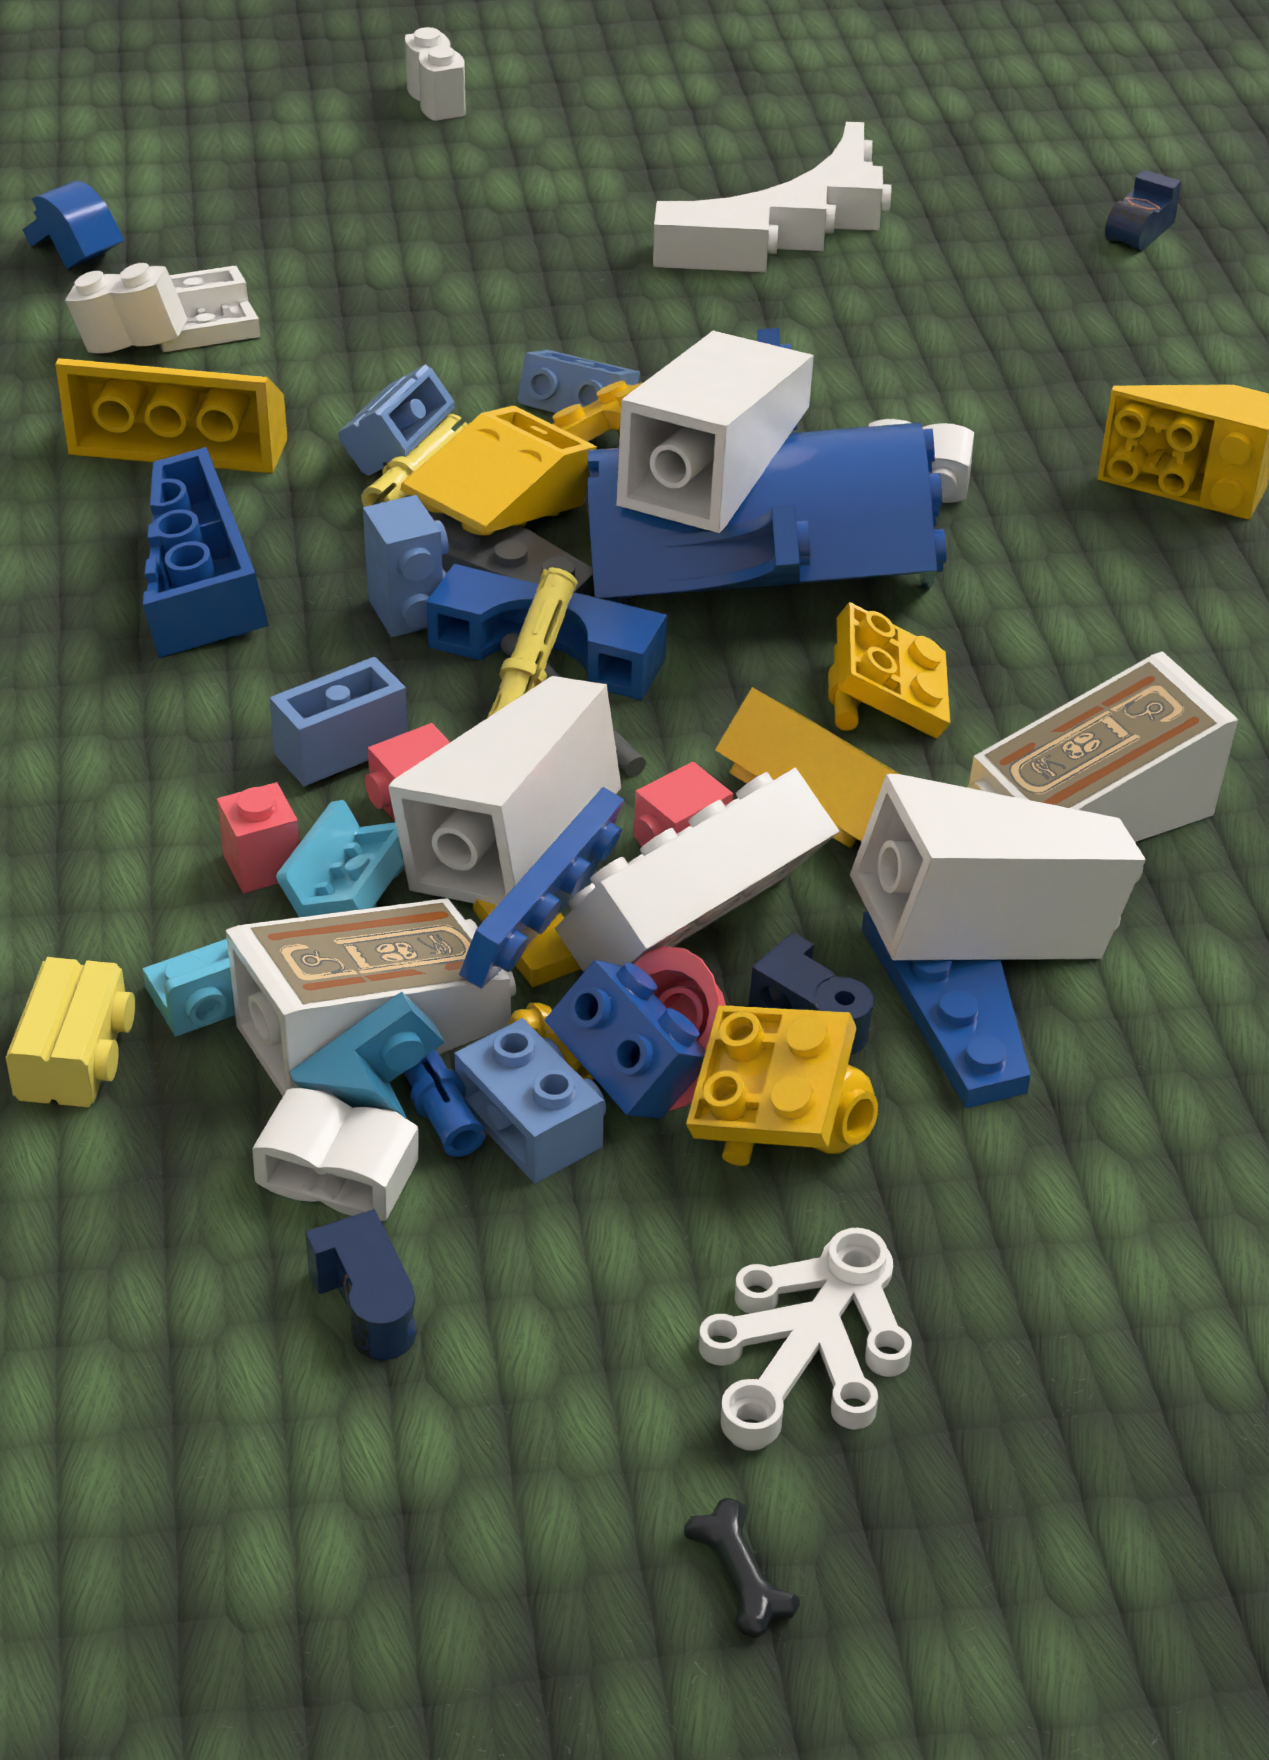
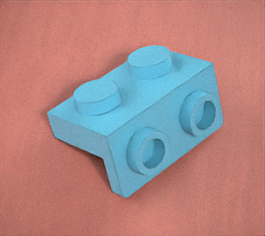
(341, 864)

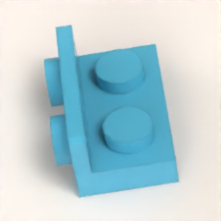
(192, 988)

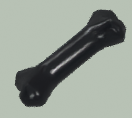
(757, 1597)

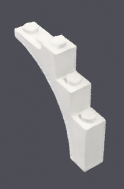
(795, 215)

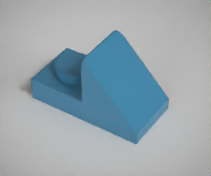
(371, 1055)

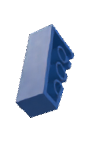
(197, 563)

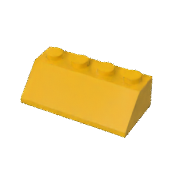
(169, 412)
(778, 739)

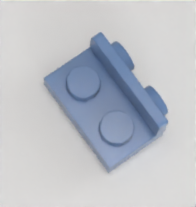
(562, 380)

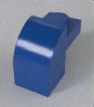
(75, 222)

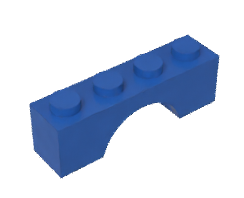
(609, 639)

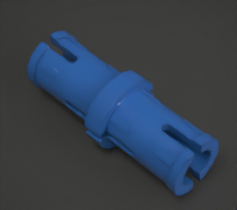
(440, 1096)

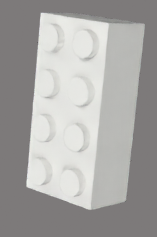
(697, 874)

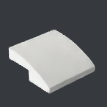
(214, 307)

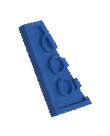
(544, 890)
(964, 1019)

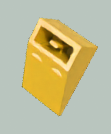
(1189, 444)
(503, 472)

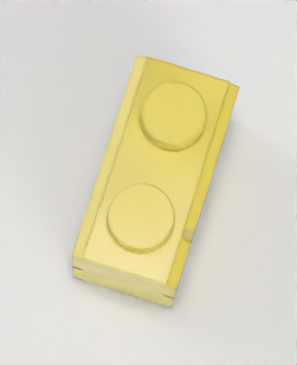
(69, 1032)

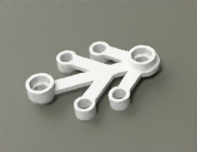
(850, 1268)

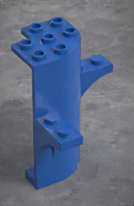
(818, 513)

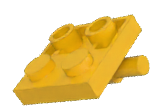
(887, 671)
(771, 1078)

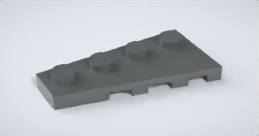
(510, 553)

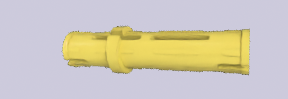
(400, 467)
(536, 638)

